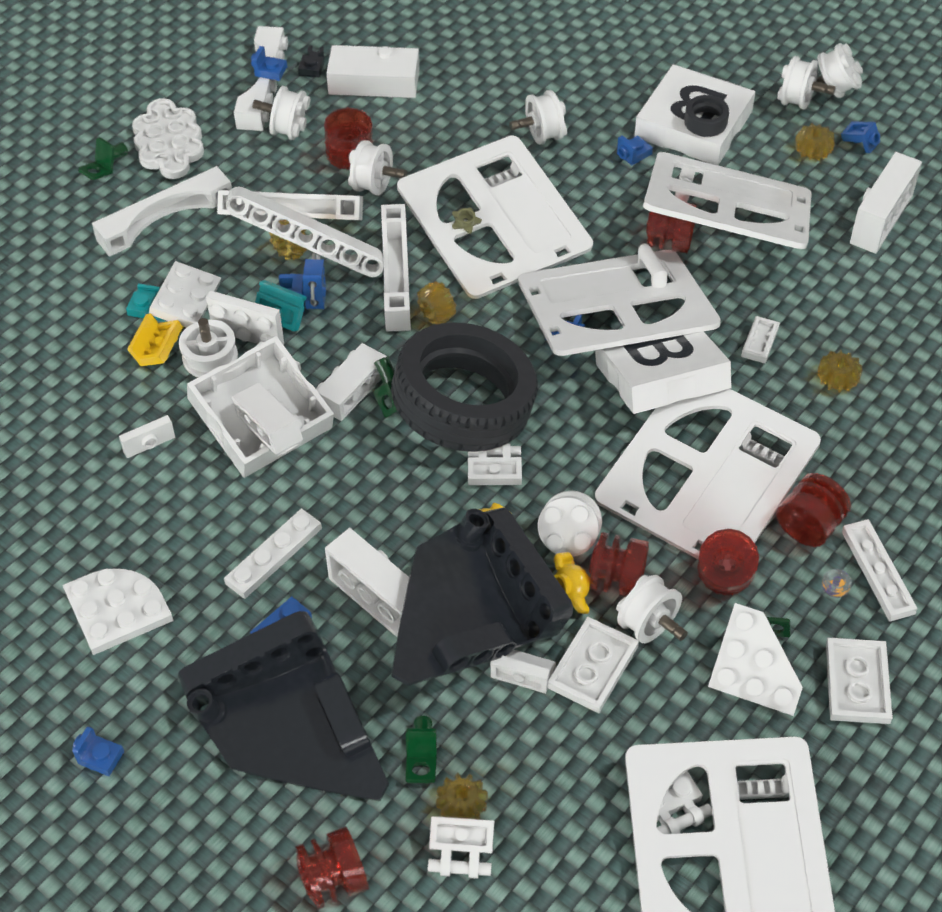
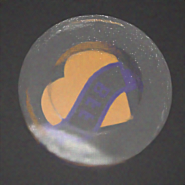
(836, 583)

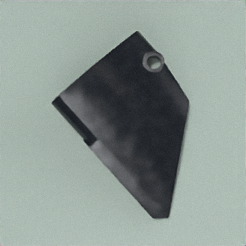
(475, 598)
(284, 711)

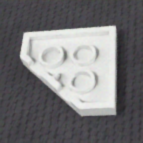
(755, 664)

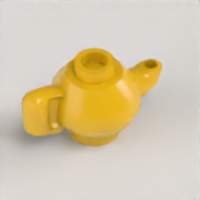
(573, 580)

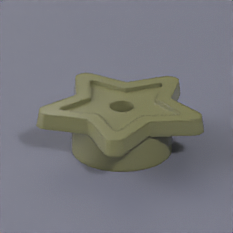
(465, 213)

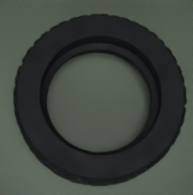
(456, 423)

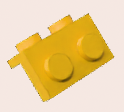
(154, 340)

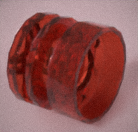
(344, 132)
(670, 228)
(813, 510)
(740, 552)
(617, 563)
(331, 867)

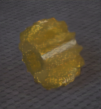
(815, 141)
(286, 248)
(436, 303)
(839, 371)
(462, 789)

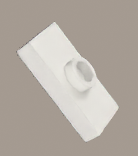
(760, 339)
(147, 436)

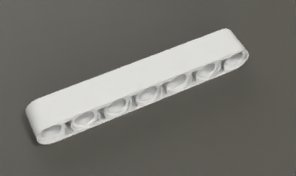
(299, 222)

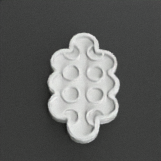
(168, 138)

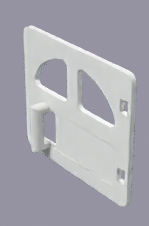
(731, 191)
(516, 204)
(615, 287)
(731, 483)
(765, 851)

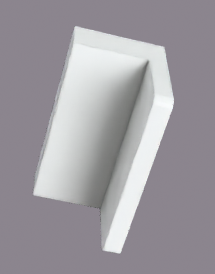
(523, 670)

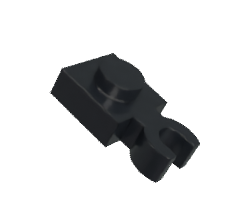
(312, 64)

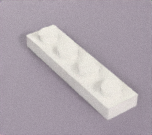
(272, 553)
(879, 570)

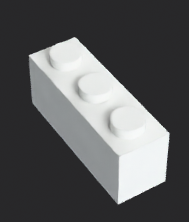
(351, 381)
(268, 418)

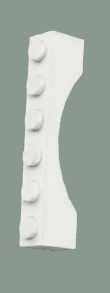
(245, 116)
(310, 205)
(121, 228)
(395, 268)

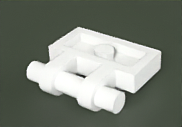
(495, 466)
(682, 795)
(463, 836)

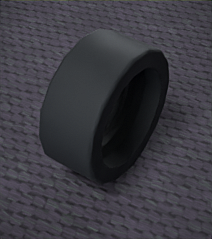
(702, 126)

